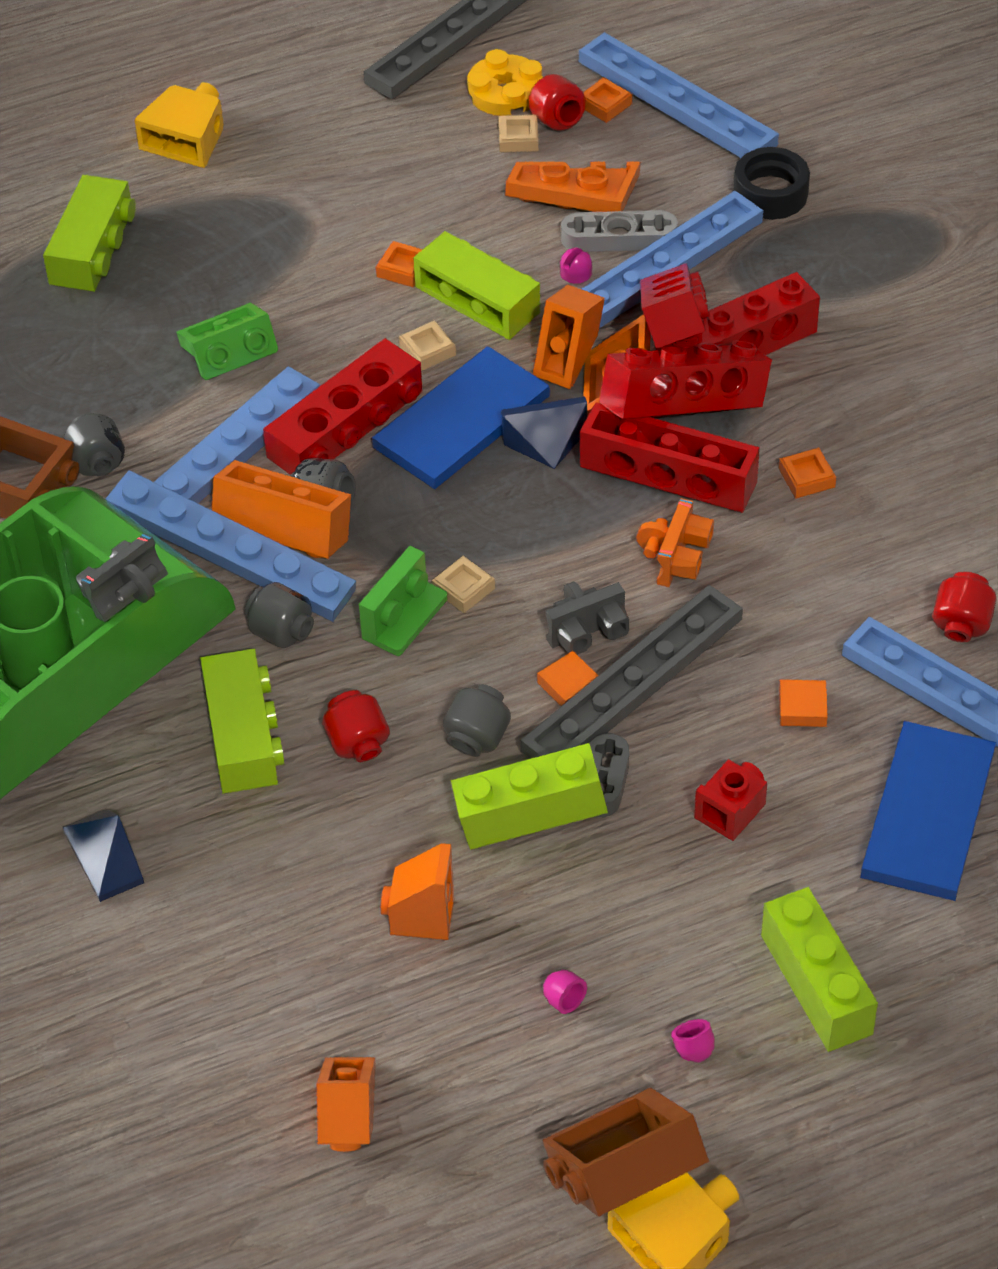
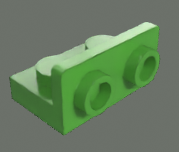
(229, 340)
(400, 604)

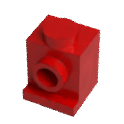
(731, 798)

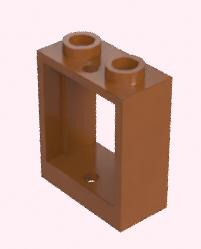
(42, 447)
(624, 1151)

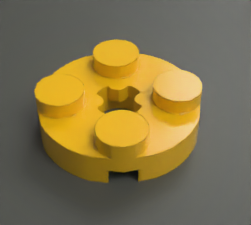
(498, 69)

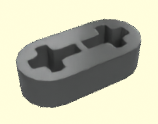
(616, 774)

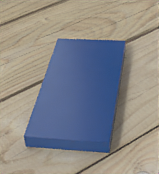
(458, 417)
(928, 810)

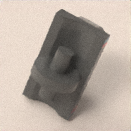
(123, 578)
(585, 612)

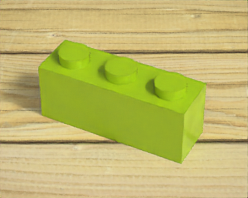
(89, 233)
(477, 285)
(242, 720)
(529, 796)
(819, 969)

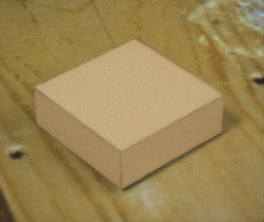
(518, 133)
(428, 345)
(464, 584)

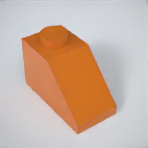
(567, 334)
(421, 895)
(346, 1102)

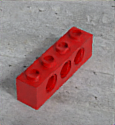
(674, 305)
(767, 317)
(685, 379)
(345, 407)
(670, 458)

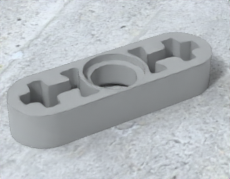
(591, 241)

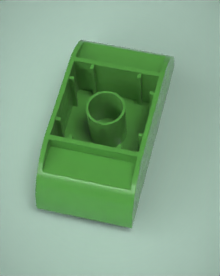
(55, 656)

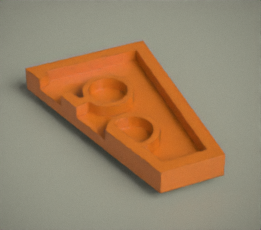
(580, 188)

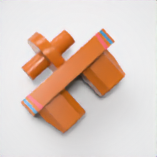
(672, 540)

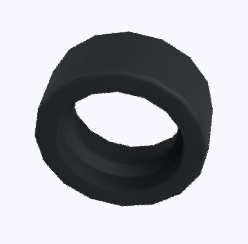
(774, 163)

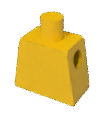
(182, 124)
(676, 1223)

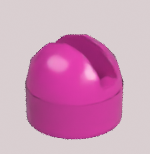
(580, 266)
(564, 990)
(694, 1040)

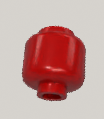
(557, 102)
(964, 606)
(355, 726)

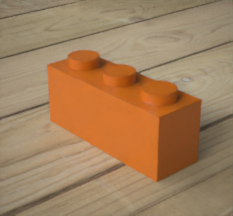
(283, 508)

